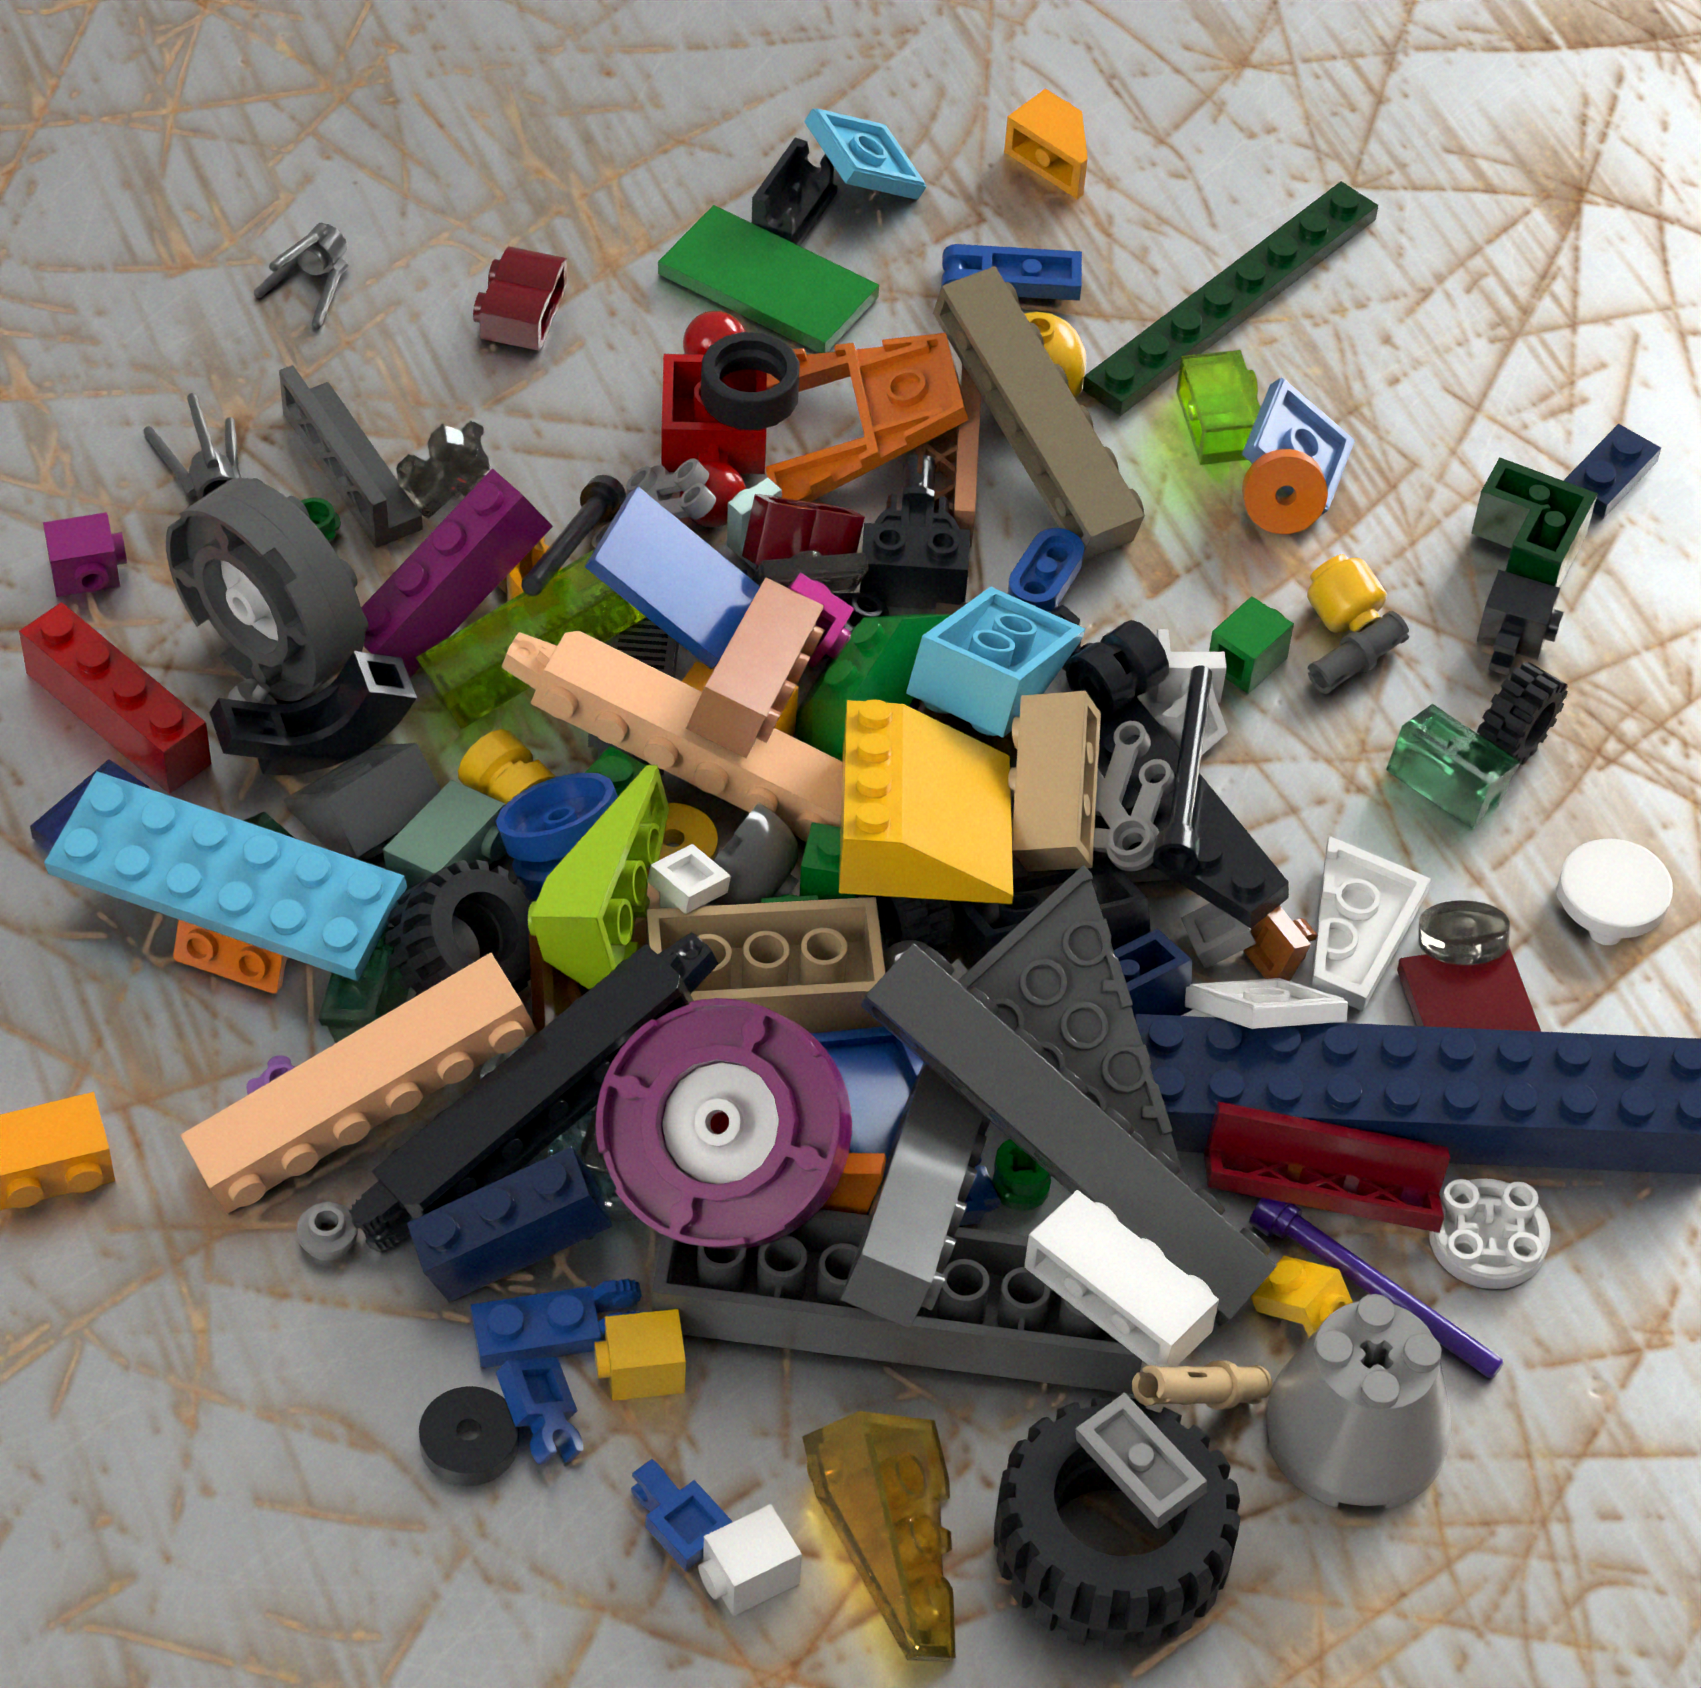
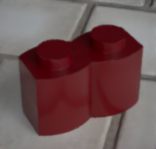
(521, 298)
(789, 526)

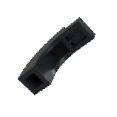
(325, 728)

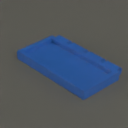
(878, 1083)

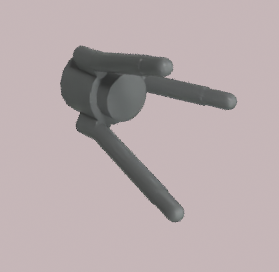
(316, 254)
(208, 467)

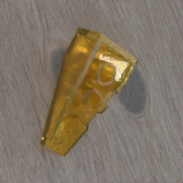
(883, 1495)

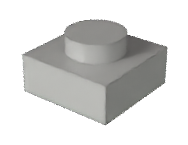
(1216, 934)

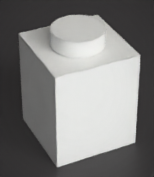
(750, 1560)

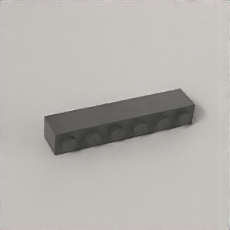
(918, 1203)

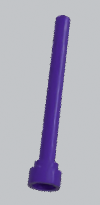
(1285, 1220)

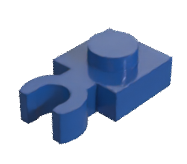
(541, 1399)

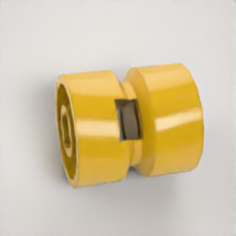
(501, 766)

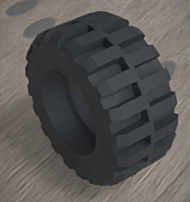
(1101, 1592)

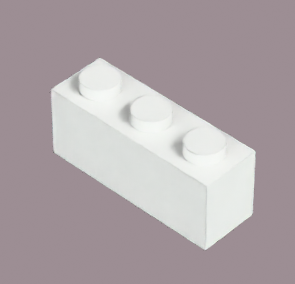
(1121, 1282)

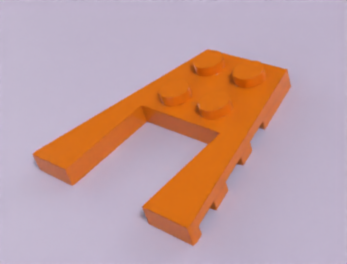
(903, 399)

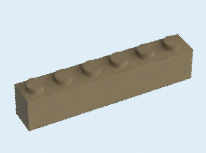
(1038, 411)

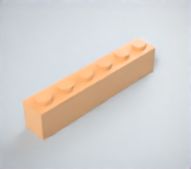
(358, 1083)

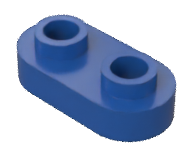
(1038, 575)

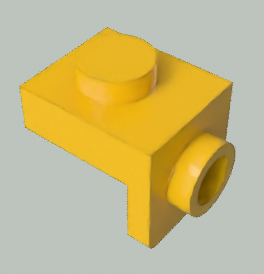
(1301, 1293)

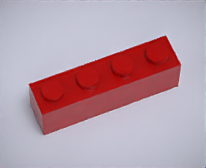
(115, 697)

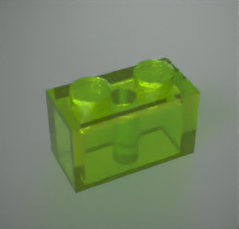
(1218, 404)

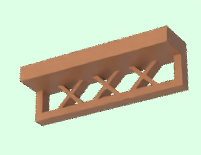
(966, 457)

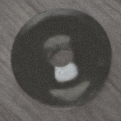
(1464, 932)

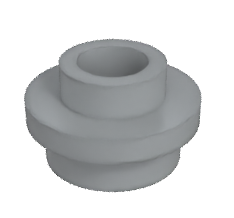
(326, 1244)

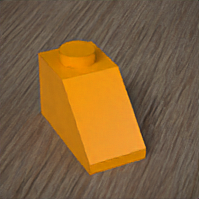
(1050, 141)

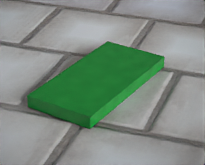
(768, 279)

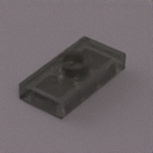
(837, 572)

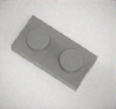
(1141, 1460)

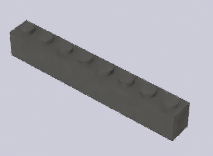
(1061, 1126)

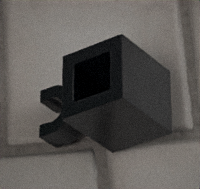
(1518, 619)

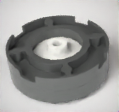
(267, 586)

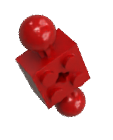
(693, 433)

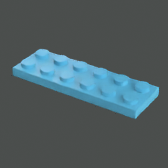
(226, 875)

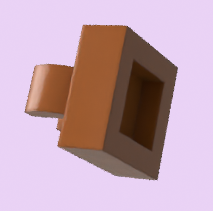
(1280, 944)

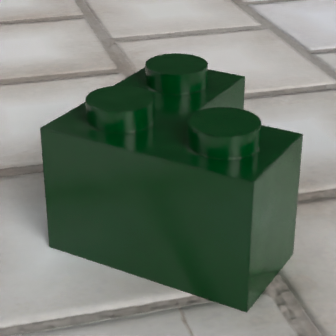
(1536, 518)

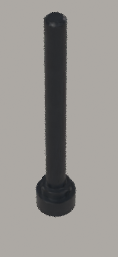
(598, 502)
(1177, 844)

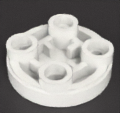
(1614, 889)
(1491, 1232)

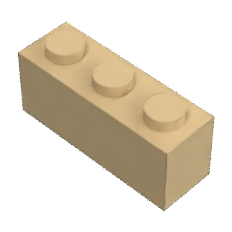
(1055, 780)

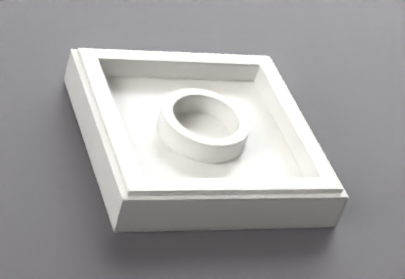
(1266, 1003)

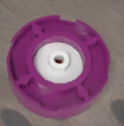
(665, 1113)

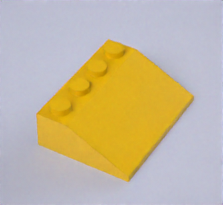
(922, 809)

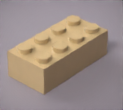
(791, 957)

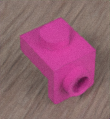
(831, 619)

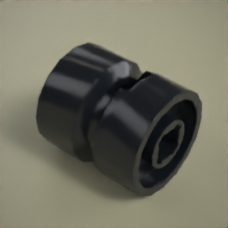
(1118, 667)

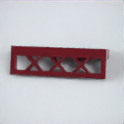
(1328, 1165)

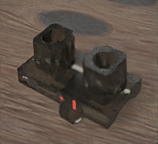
(451, 471)

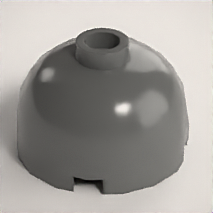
(758, 859)

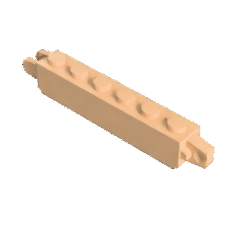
(648, 717)

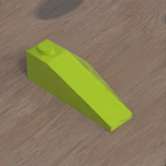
(601, 885)

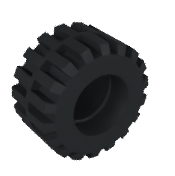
(481, 899)

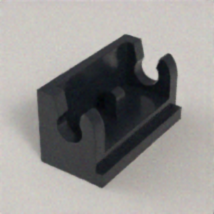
(794, 194)

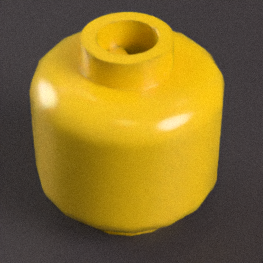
(1346, 594)

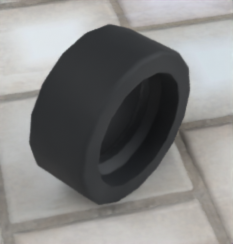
(750, 352)

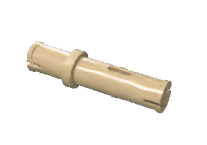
(1216, 1384)

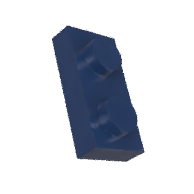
(1615, 467)

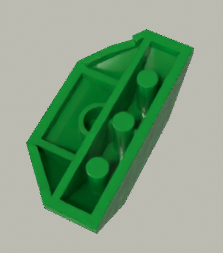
(869, 666)

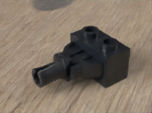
(914, 552)

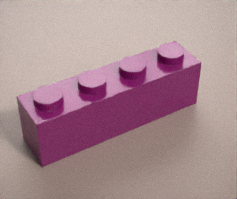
(452, 571)

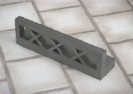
(348, 459)

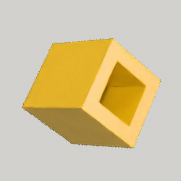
(642, 1355)

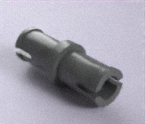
(1358, 652)

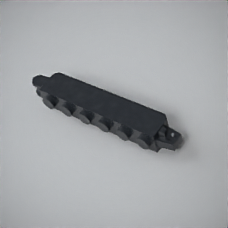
(530, 1094)

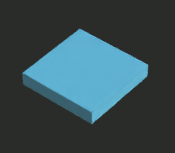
(865, 153)

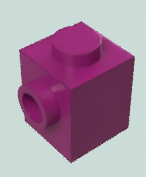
(84, 554)

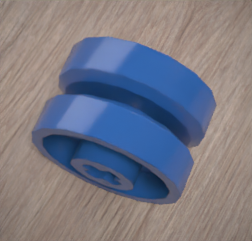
(549, 821)

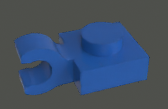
(677, 1516)

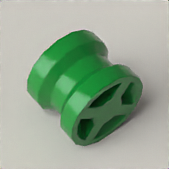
(1019, 1189)

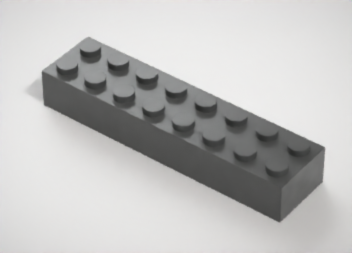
(985, 1321)

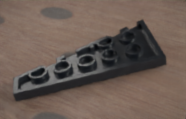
(1231, 865)

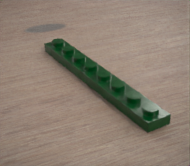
(1229, 298)

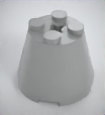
(1362, 1408)

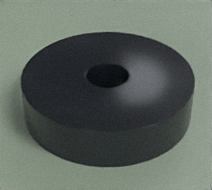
(468, 1460)

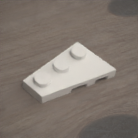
(1361, 920)

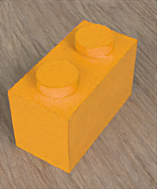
(52, 1151)

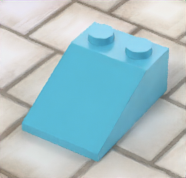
(990, 657)

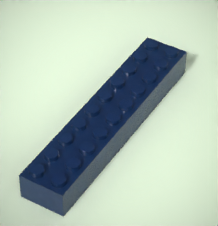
(1466, 1089)

